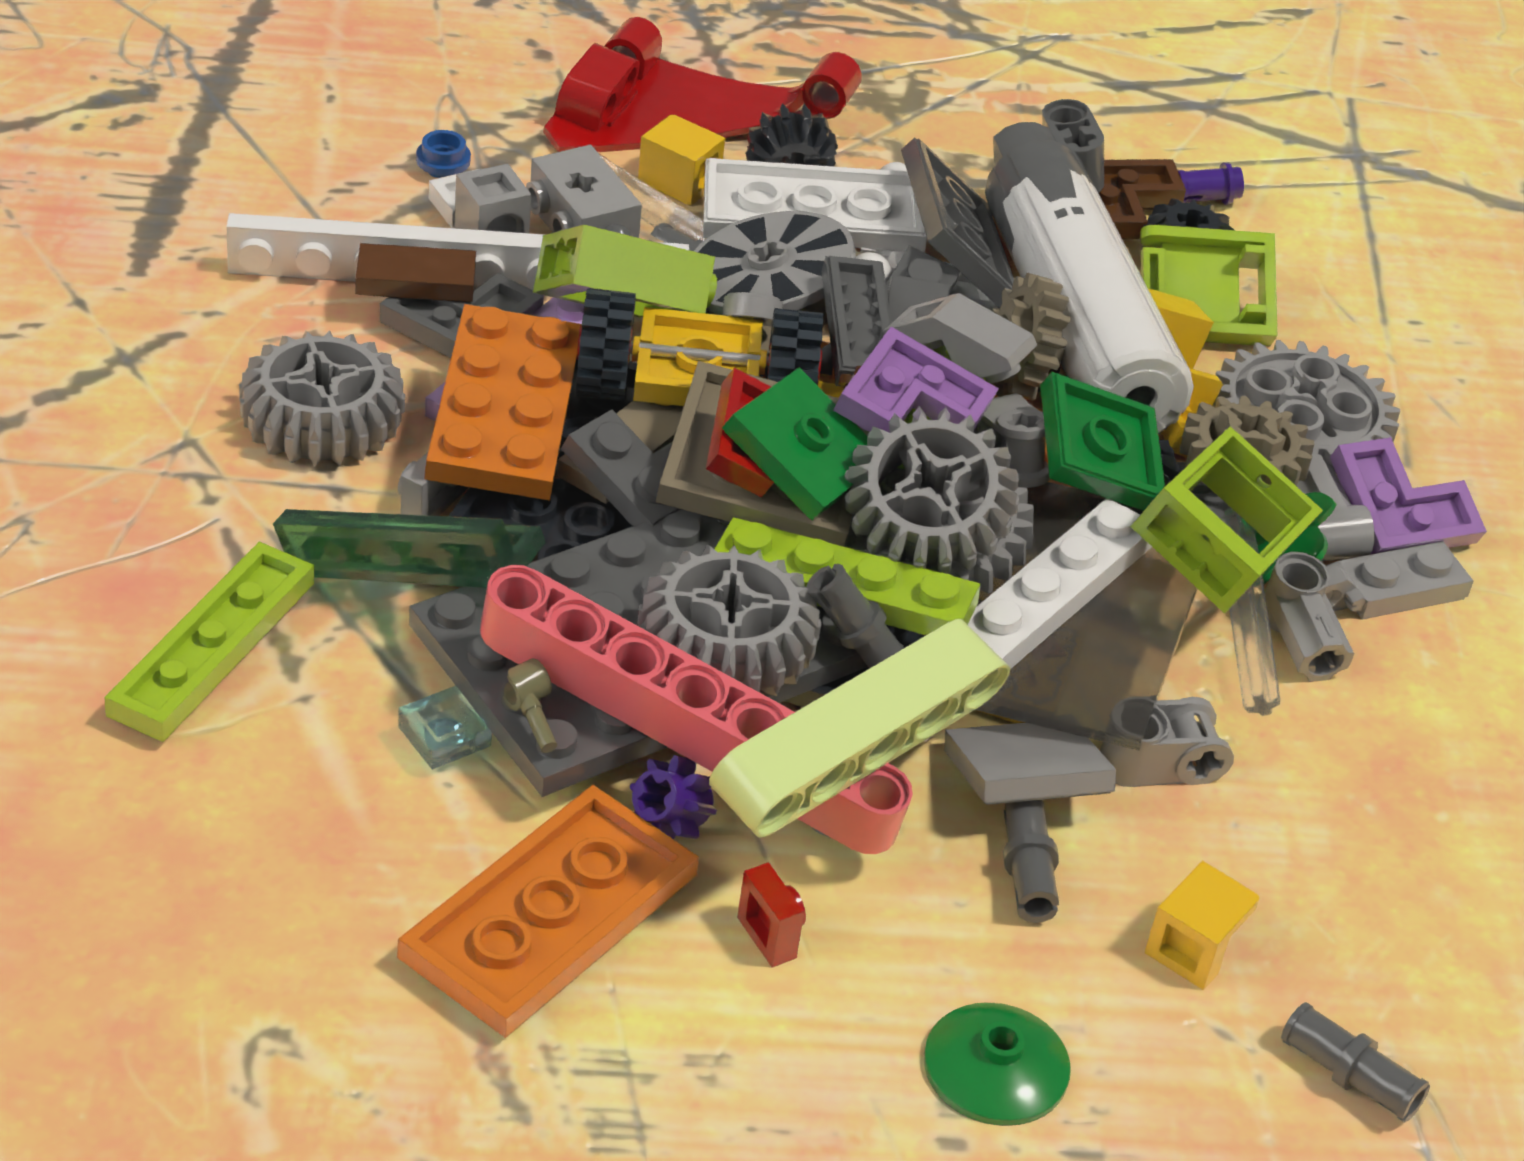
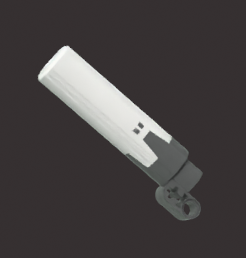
(1060, 229)

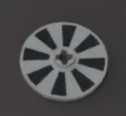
(776, 256)

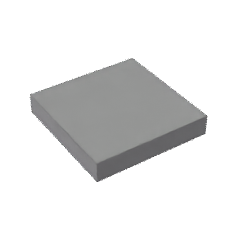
(1028, 763)

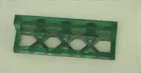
(406, 546)

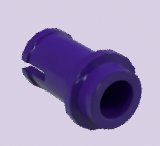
(1213, 184)

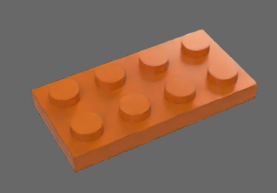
(504, 402)
(547, 909)

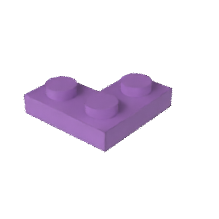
(910, 375)
(1403, 514)

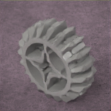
(321, 398)
(944, 461)
(768, 610)

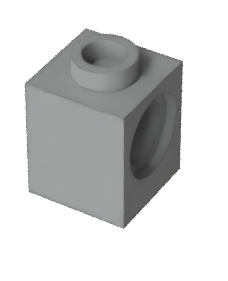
(492, 201)

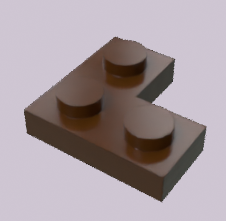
(1138, 185)

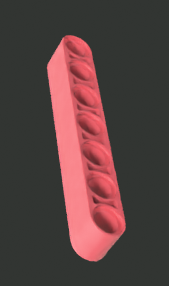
(666, 693)

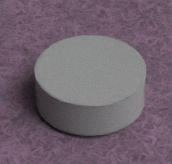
(751, 306)

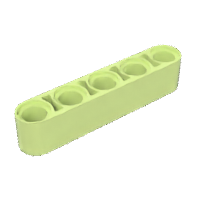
(858, 727)

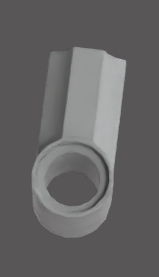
(1349, 526)
(1305, 616)

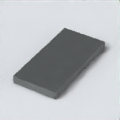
(957, 221)

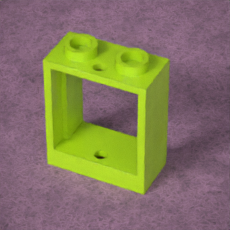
(619, 262)
(1203, 544)

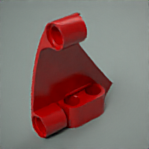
(627, 90)

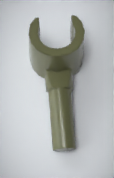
(525, 688)

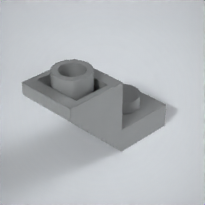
(971, 333)

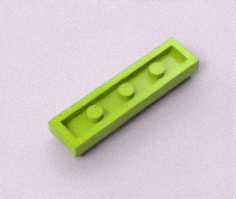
(908, 595)
(209, 641)

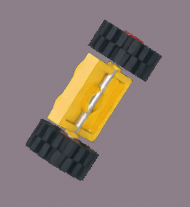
(675, 343)

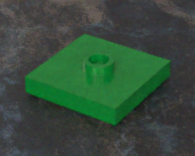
(798, 441)
(1101, 442)

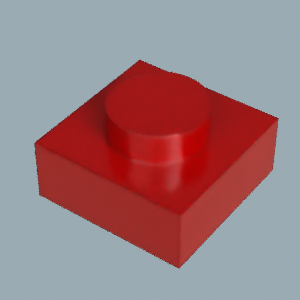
(771, 914)

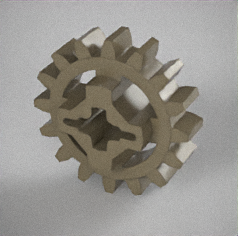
(1037, 307)
(1260, 426)

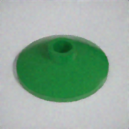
(996, 1084)

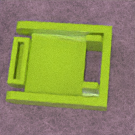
(1205, 269)

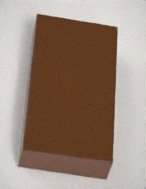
(415, 272)

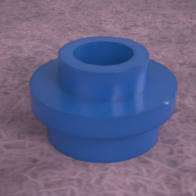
(443, 153)

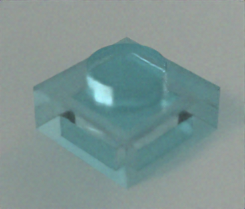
(443, 727)

